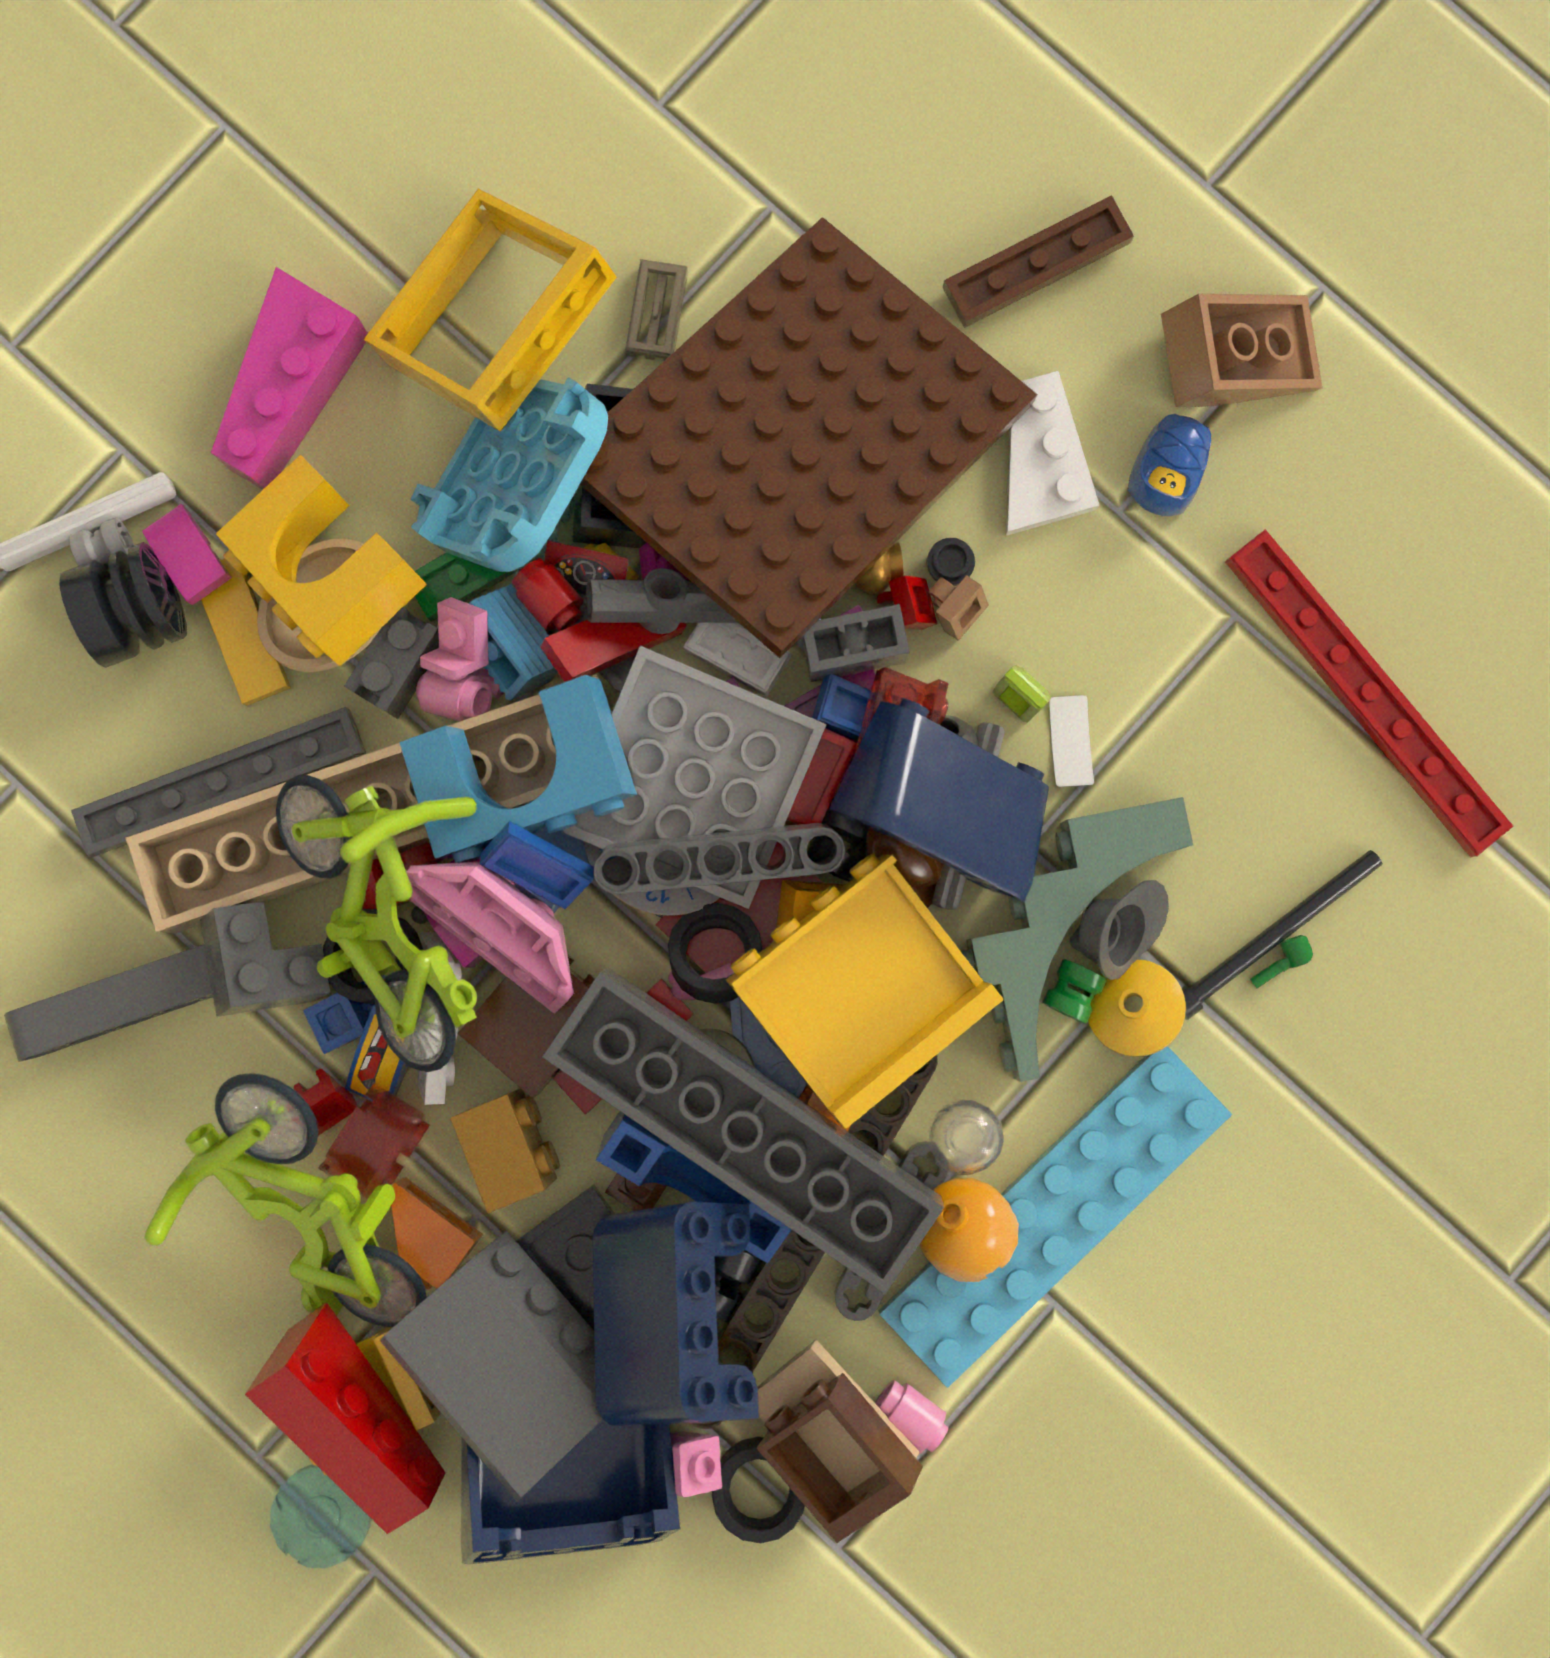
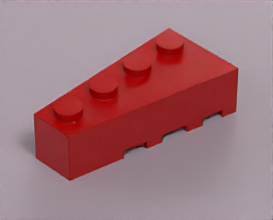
(347, 1420)

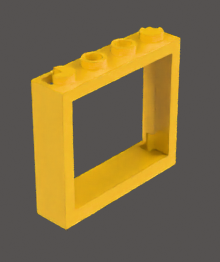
(536, 338)

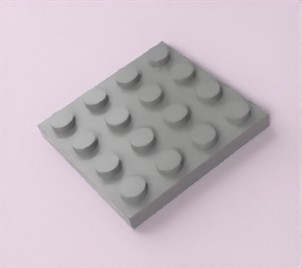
(702, 765)

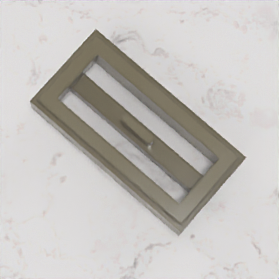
(651, 349)

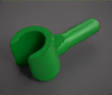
(1296, 952)

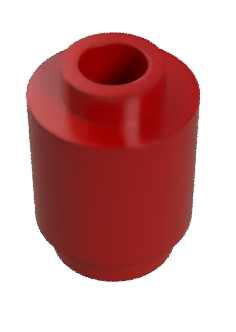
(548, 595)

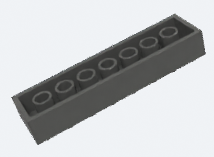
(745, 1129)

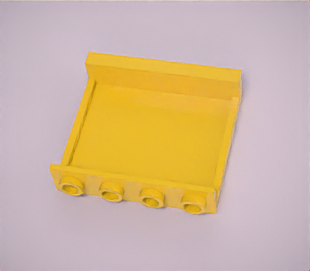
(862, 989)

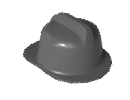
(1122, 928)

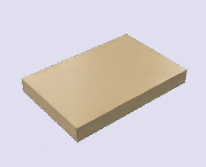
(823, 1433)

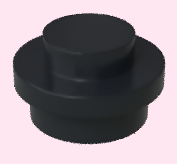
(950, 560)

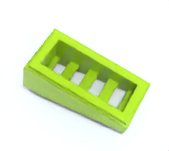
(1021, 693)

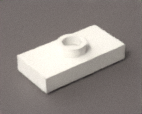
(737, 654)

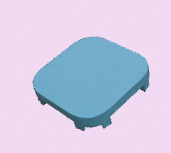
(513, 484)

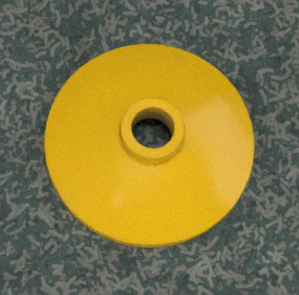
(1150, 1027)

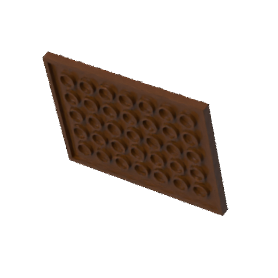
(801, 434)

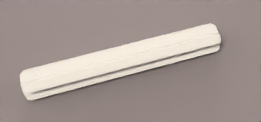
(56, 533)

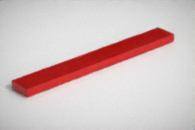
(1369, 694)

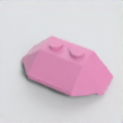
(499, 925)

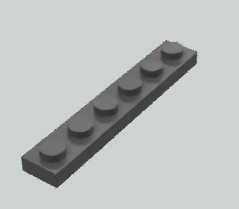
(218, 780)

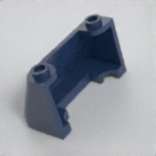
(946, 798)
(599, 1496)

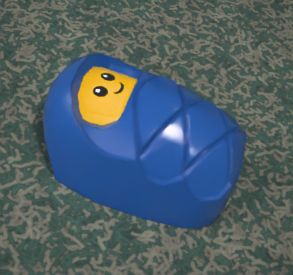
(1170, 465)

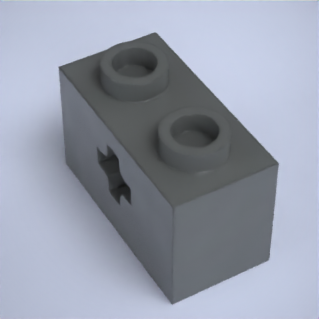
(856, 643)

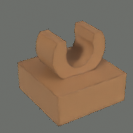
(958, 606)

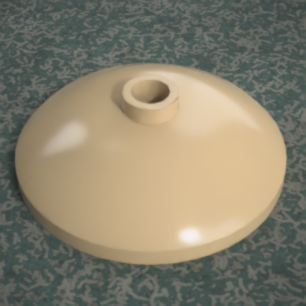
(278, 639)

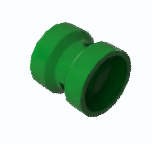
(1070, 1001)

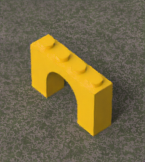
(335, 611)

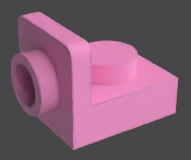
(461, 641)
(696, 1463)

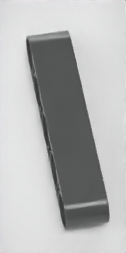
(743, 867)
(110, 1004)

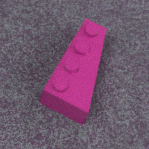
(286, 378)

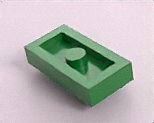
(454, 578)

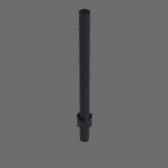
(1278, 932)

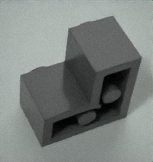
(246, 969)

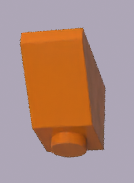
(430, 1234)

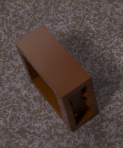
(810, 1480)

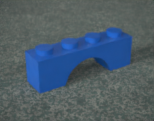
(648, 1159)

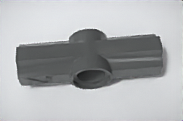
(656, 602)

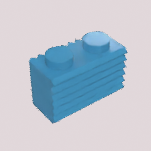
(514, 644)

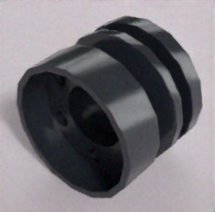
(121, 605)

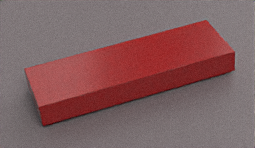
(597, 646)

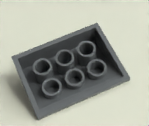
(503, 1363)

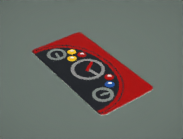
(582, 564)

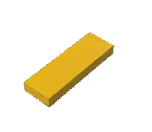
(233, 618)

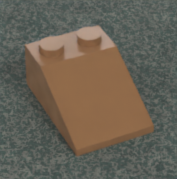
(1240, 348)

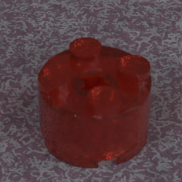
(374, 1140)

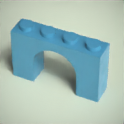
(587, 773)

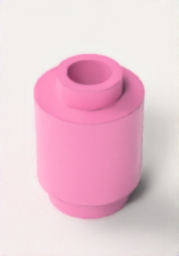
(453, 699)
(913, 1415)

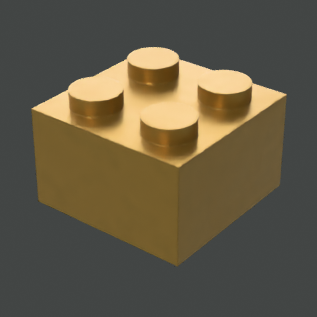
(506, 1149)

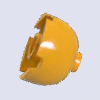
(972, 1231)

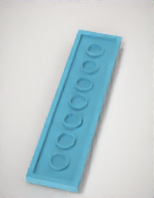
(1063, 1210)

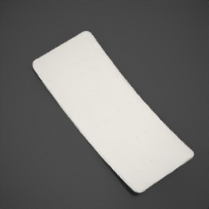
(1071, 741)

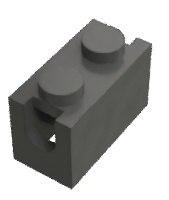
(393, 663)

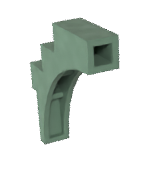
(1097, 854)

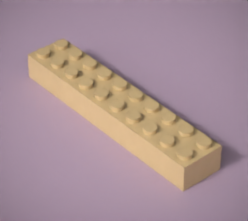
(236, 848)

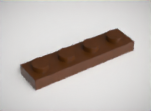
(1038, 261)

